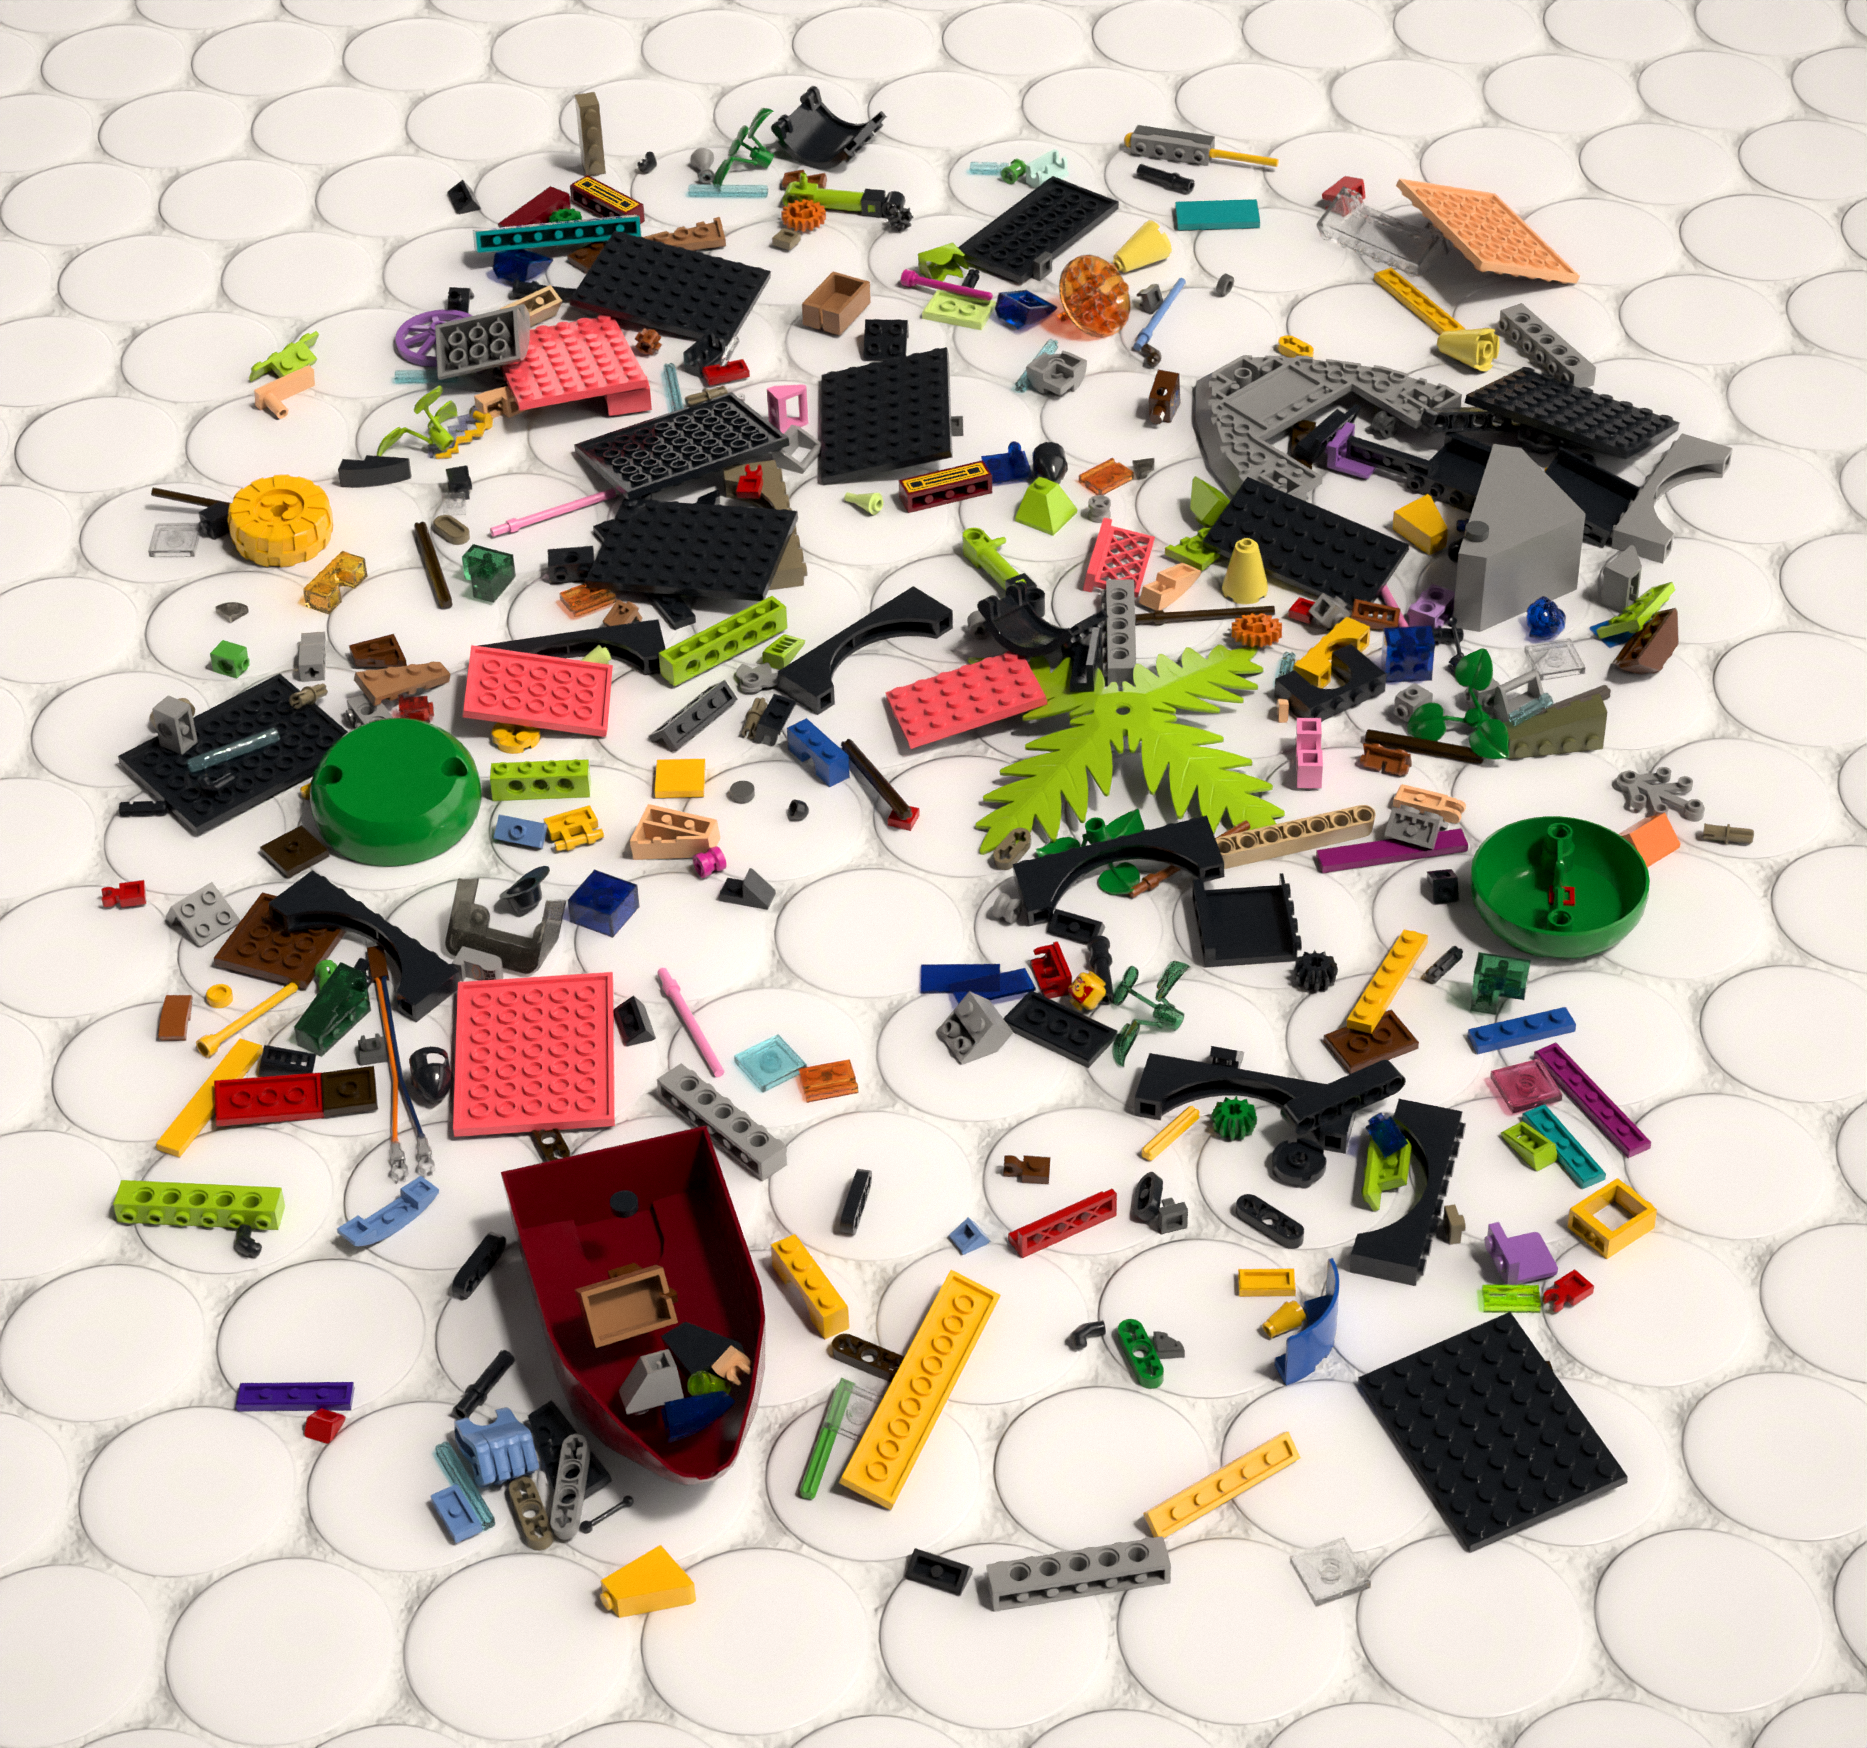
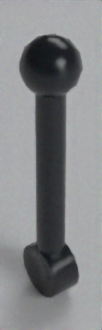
(1452, 622)
(587, 1526)

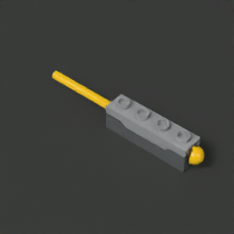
(1184, 147)

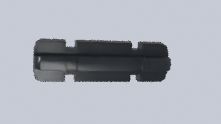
(971, 278)
(143, 808)
(1444, 964)

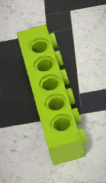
(723, 640)
(199, 1204)

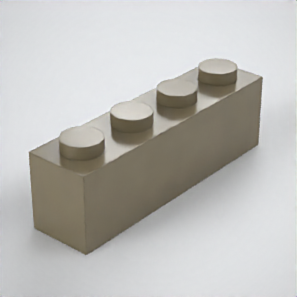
(590, 134)

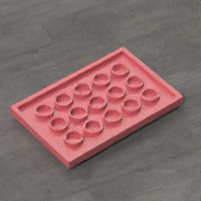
(538, 691)
(965, 698)

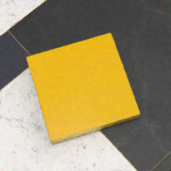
(680, 778)

